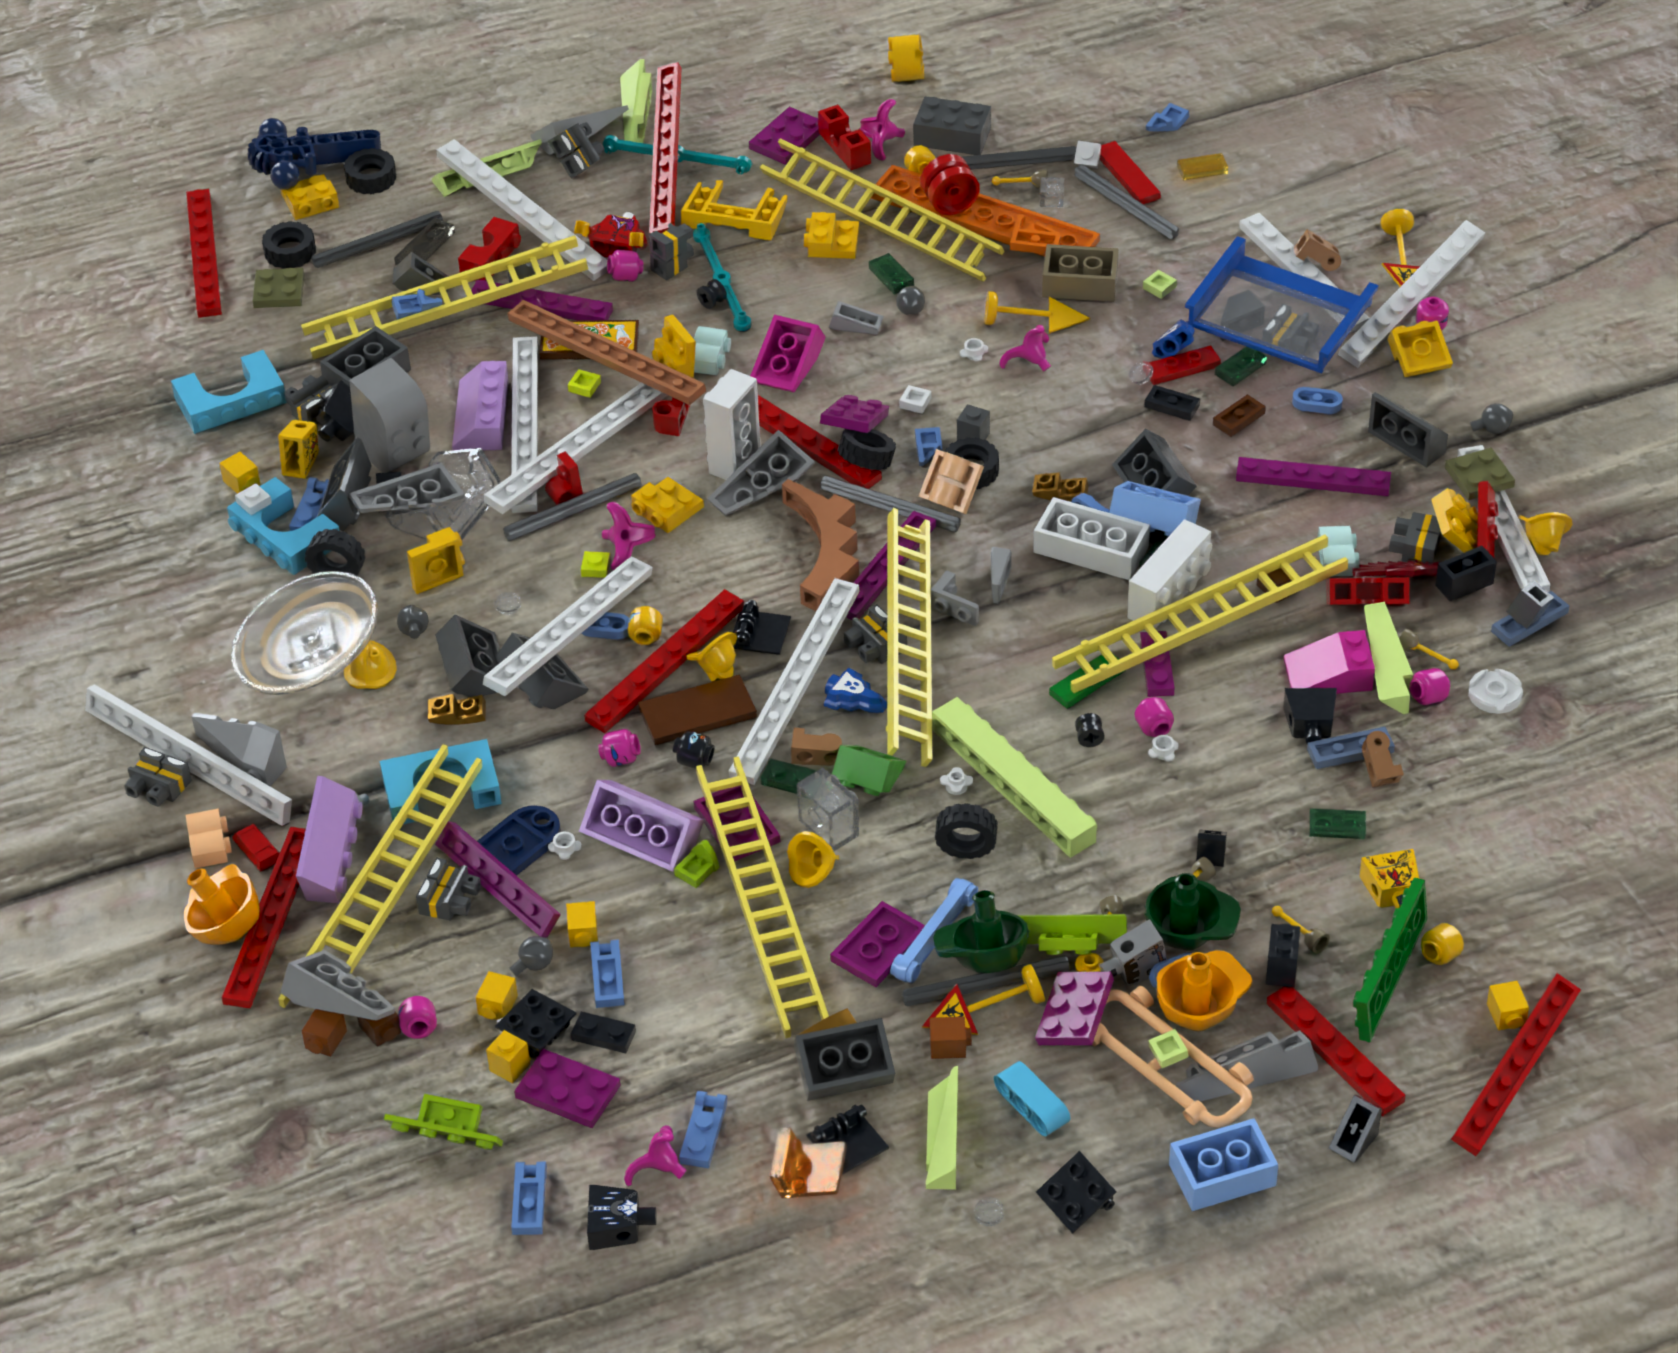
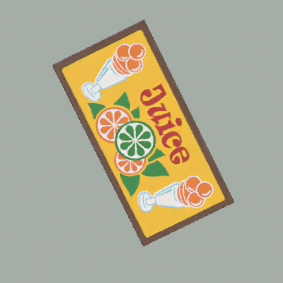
(620, 331)

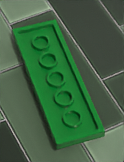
(1390, 959)

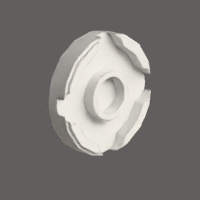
(1495, 691)

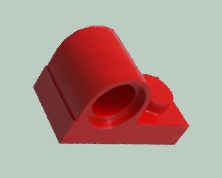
(669, 416)
(567, 482)

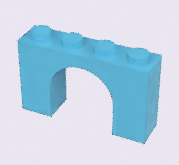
(208, 410)
(284, 547)
(404, 772)

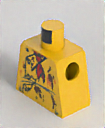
(296, 440)
(1388, 876)

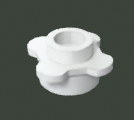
(974, 349)
(1163, 748)
(956, 781)
(564, 845)

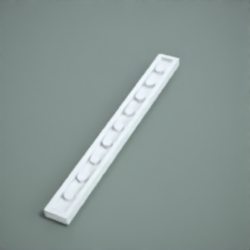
(519, 205)
(1409, 295)
(525, 411)
(576, 444)
(567, 626)
(795, 679)
(200, 761)

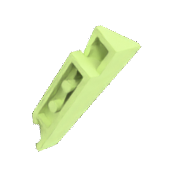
(637, 94)
(502, 163)
(1390, 662)
(942, 1133)

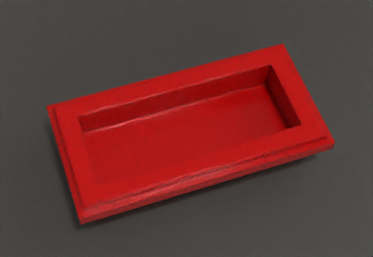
(256, 847)

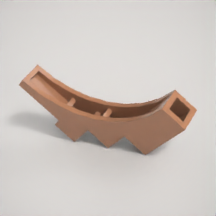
(838, 542)

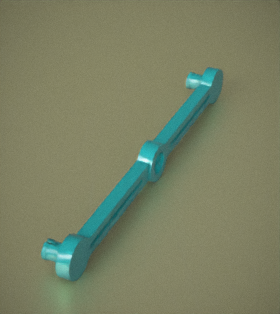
(741, 163)
(741, 320)

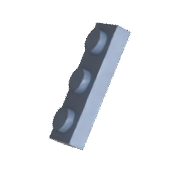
(1512, 632)
(1341, 748)

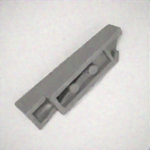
(1264, 1056)

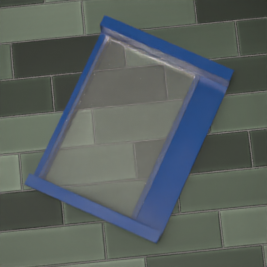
(1275, 309)

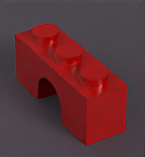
(850, 146)
(499, 241)
(1367, 590)

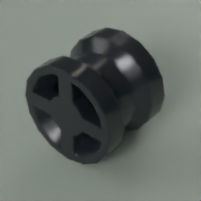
(711, 293)
(1089, 730)

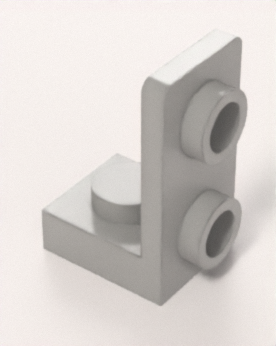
(945, 600)

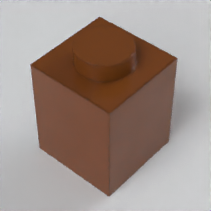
(324, 1032)
(949, 1037)

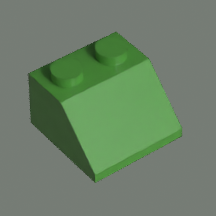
(867, 769)

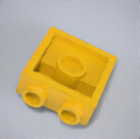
(311, 197)
(830, 236)
(676, 347)
(1420, 348)
(666, 504)
(1456, 519)
(436, 561)

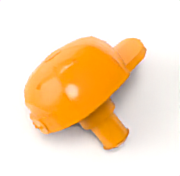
(220, 905)
(1201, 989)

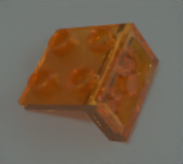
(807, 1168)

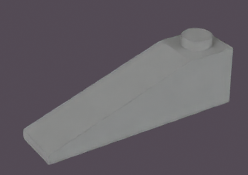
(595, 120)
(762, 474)
(409, 491)
(248, 746)
(327, 985)

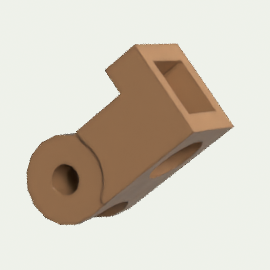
(1318, 249)
(814, 749)
(1379, 760)

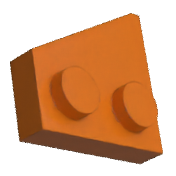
(1032, 237)

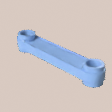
(908, 966)

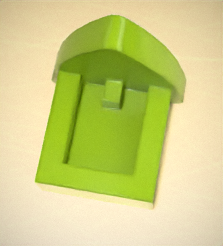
(697, 864)

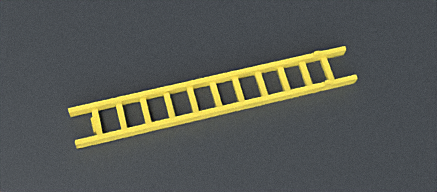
(890, 197)
(557, 272)
(1192, 602)
(893, 728)
(380, 853)
(776, 887)

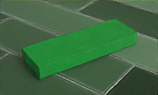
(1062, 690)

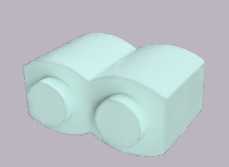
(710, 349)
(1340, 545)

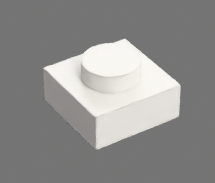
(1087, 154)
(915, 399)
(253, 499)

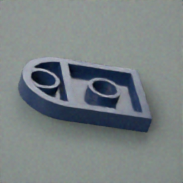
(519, 839)

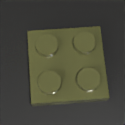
(278, 288)
(1479, 467)

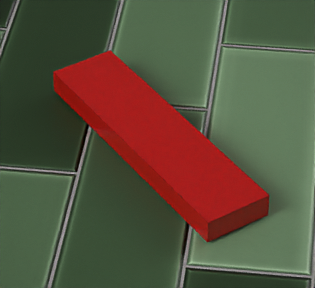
(1128, 173)

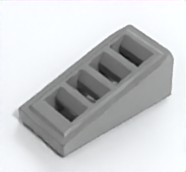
(851, 319)
(1000, 570)

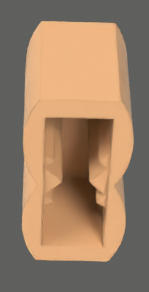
(207, 838)

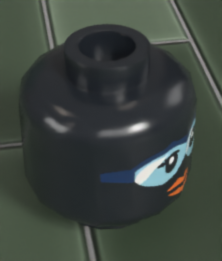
(693, 749)

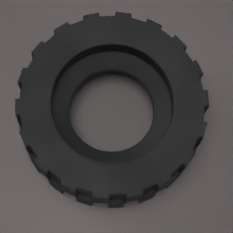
(373, 182)
(289, 232)
(867, 450)
(981, 450)
(338, 542)
(966, 817)

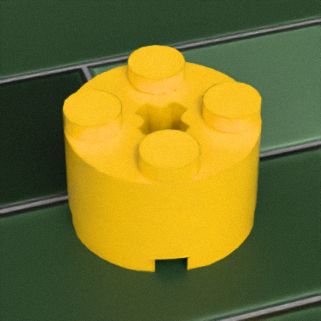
(906, 58)

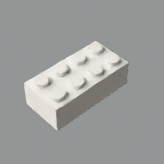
(731, 423)
(1091, 538)
(1170, 570)

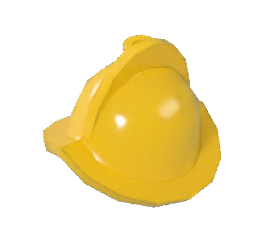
(1546, 531)
(717, 657)
(372, 667)
(810, 859)

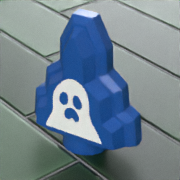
(1173, 340)
(852, 693)

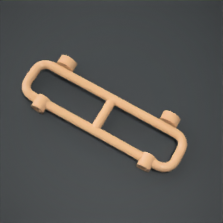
(1236, 1079)

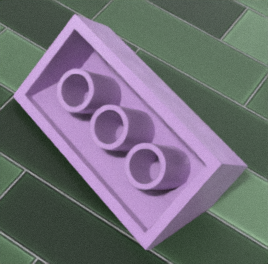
(482, 407)
(640, 824)
(328, 841)

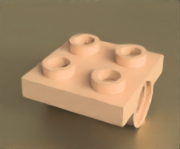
(951, 481)

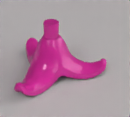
(881, 128)
(1031, 349)
(625, 534)
(660, 1157)

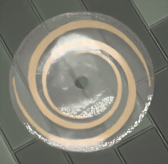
(272, 642)

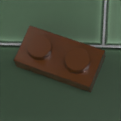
(1239, 415)

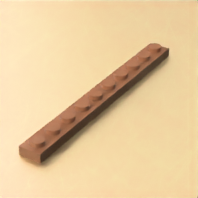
(607, 352)

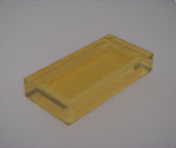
(1202, 166)

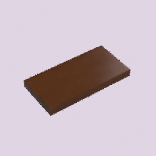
(697, 709)

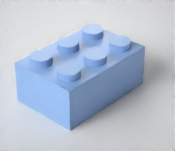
(1153, 506)
(1223, 1164)

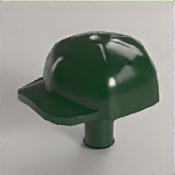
(1191, 912)
(986, 940)

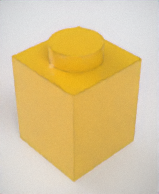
(239, 472)
(582, 923)
(496, 996)
(1507, 1005)
(508, 1056)

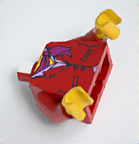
(613, 234)

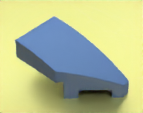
(1169, 120)
(413, 304)
(926, 443)

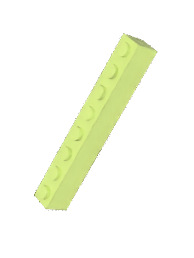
(1014, 777)

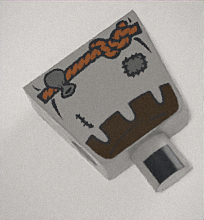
(1136, 953)

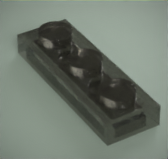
(427, 241)

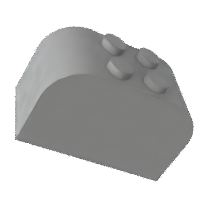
(389, 416)

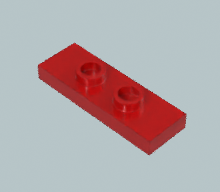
(1184, 364)
(1487, 511)

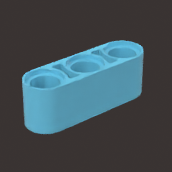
(1032, 1098)

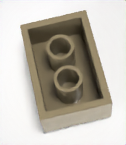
(1080, 273)

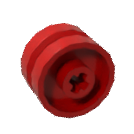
(949, 184)

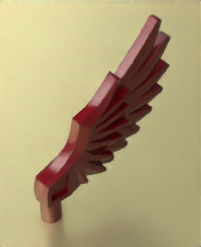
(1396, 569)

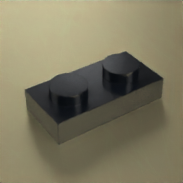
(1172, 402)
(603, 1032)

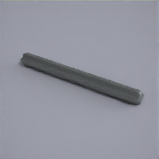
(1020, 157)
(1126, 201)
(374, 240)
(887, 502)
(572, 506)
(983, 981)

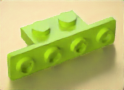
(1074, 932)
(448, 1118)

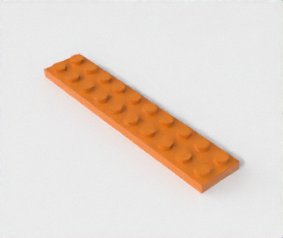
(986, 216)

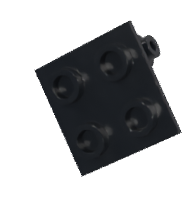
(760, 630)
(536, 1021)
(856, 1132)
(1077, 1192)

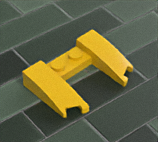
(761, 222)

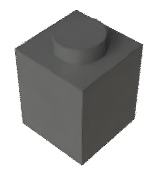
(973, 423)
(1530, 604)

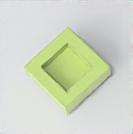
(1159, 284)
(1168, 1048)

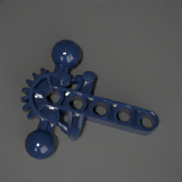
(281, 155)

